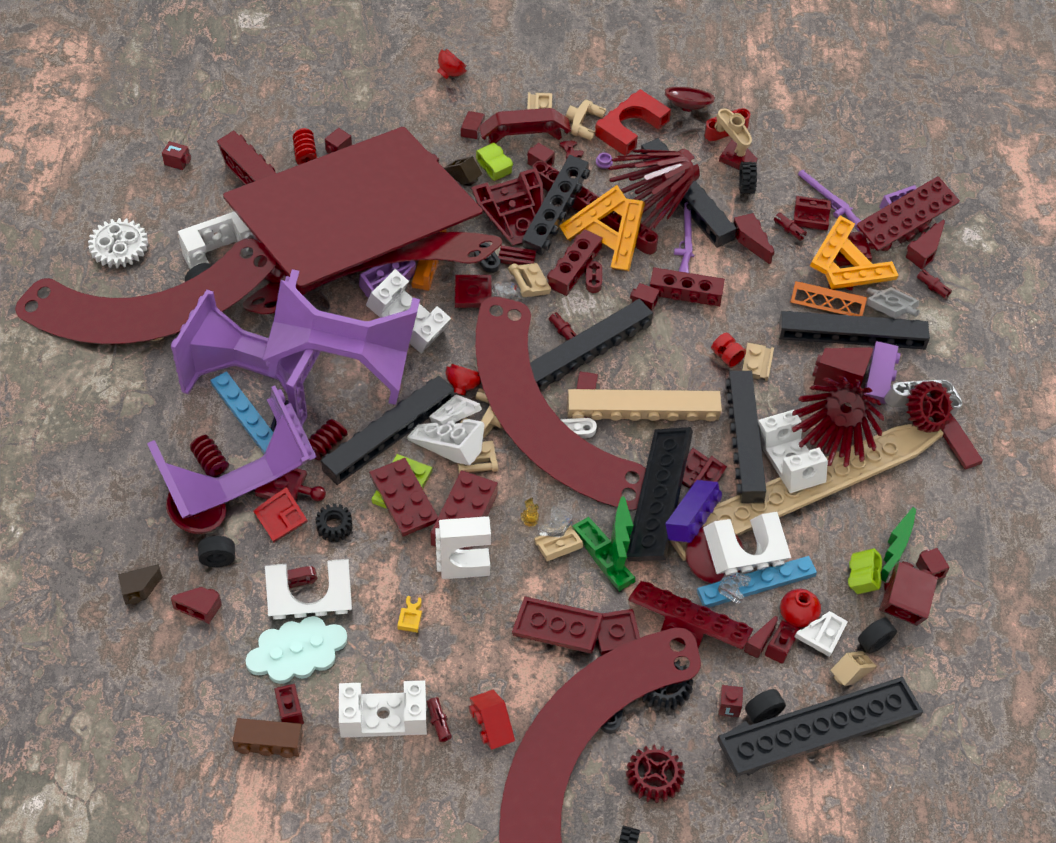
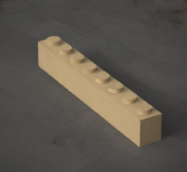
(644, 404)

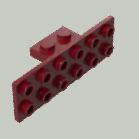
(908, 214)
(685, 614)

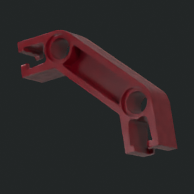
(524, 122)

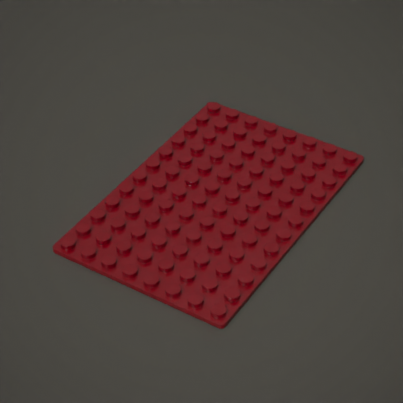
(351, 205)

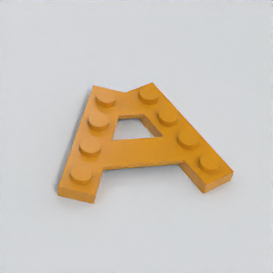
(622, 241)
(863, 271)

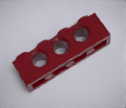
(574, 262)
(688, 286)

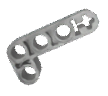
(900, 390)

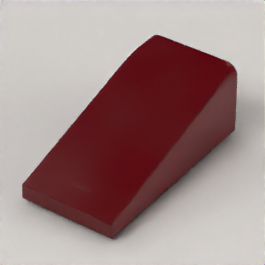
(471, 125)
(758, 641)
(781, 642)
(289, 704)

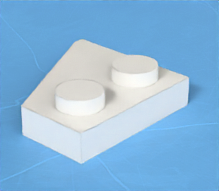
(455, 410)
(823, 633)

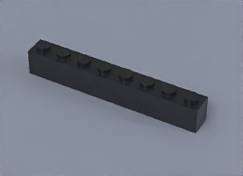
(703, 208)
(853, 329)
(591, 343)
(386, 430)
(746, 437)

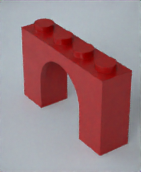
(639, 106)

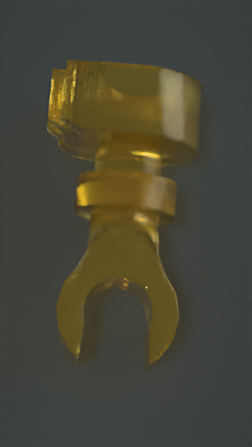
(530, 515)

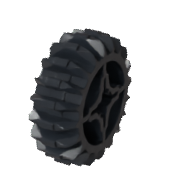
(680, 693)

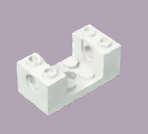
(200, 238)
(392, 298)
(795, 465)
(360, 711)

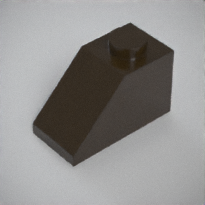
(464, 170)
(139, 583)

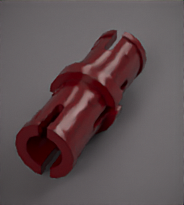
(790, 226)
(934, 284)
(563, 327)
(438, 719)

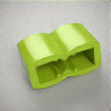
(494, 161)
(865, 571)

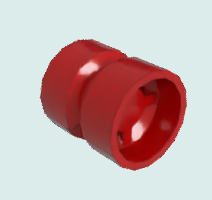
(729, 351)

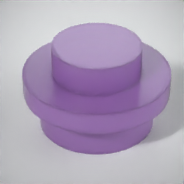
(604, 160)

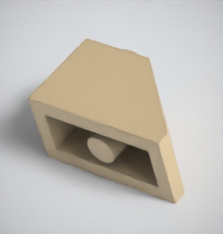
(852, 668)

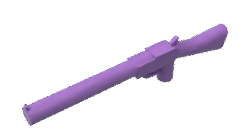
(842, 207)
(687, 252)

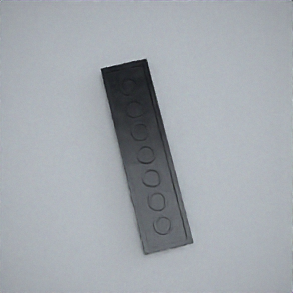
(659, 494)

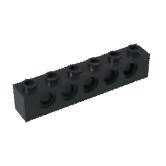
(572, 167)

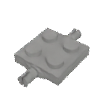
(892, 302)

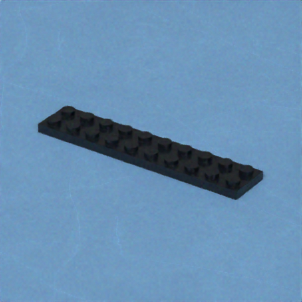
(819, 726)

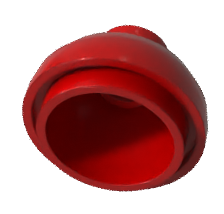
(450, 64)
(462, 378)
(800, 613)

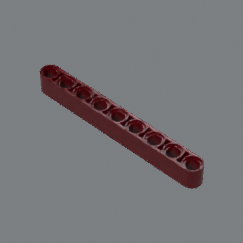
(646, 239)

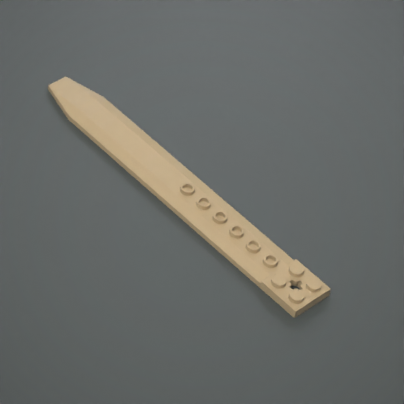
(892, 449)

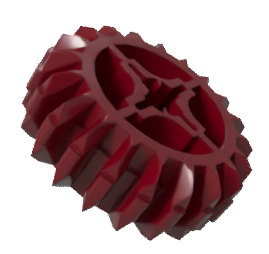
(936, 406)
(665, 762)

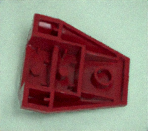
(512, 204)

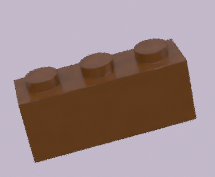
(267, 737)

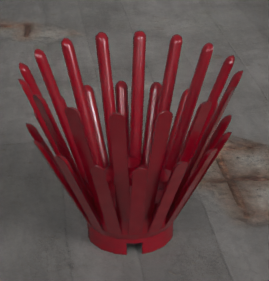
(672, 173)
(839, 419)

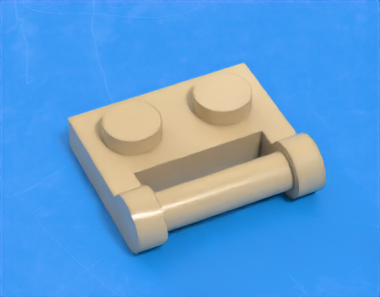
(534, 278)
(487, 454)

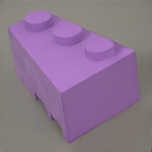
(375, 276)
(882, 370)

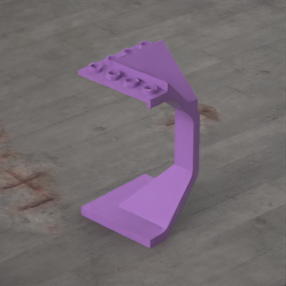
(215, 342)
(375, 343)
(285, 452)

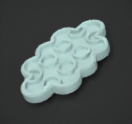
(296, 649)

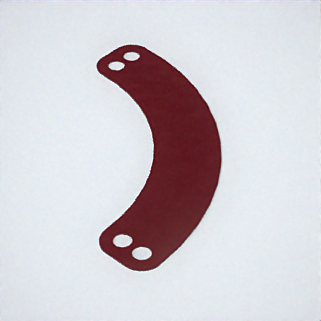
(439, 246)
(145, 317)
(531, 422)
(571, 718)

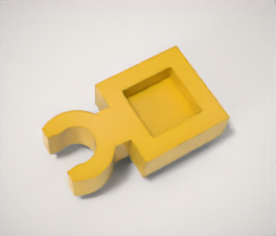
(411, 616)

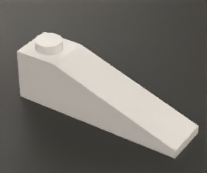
(453, 441)

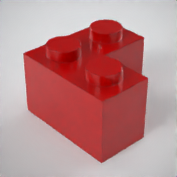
(493, 716)

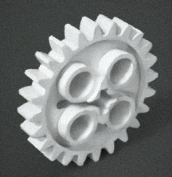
(118, 243)

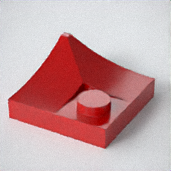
(280, 515)

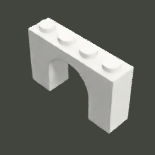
(458, 534)
(730, 557)
(283, 603)

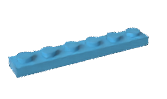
(243, 410)
(762, 581)

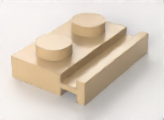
(540, 100)
(758, 360)
(555, 547)

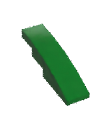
(621, 534)
(898, 540)
(600, 549)

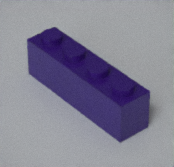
(693, 511)

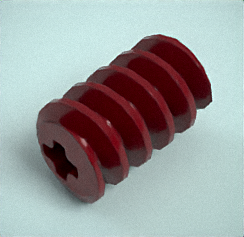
(325, 436)
(209, 456)

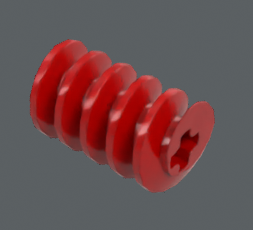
(304, 146)

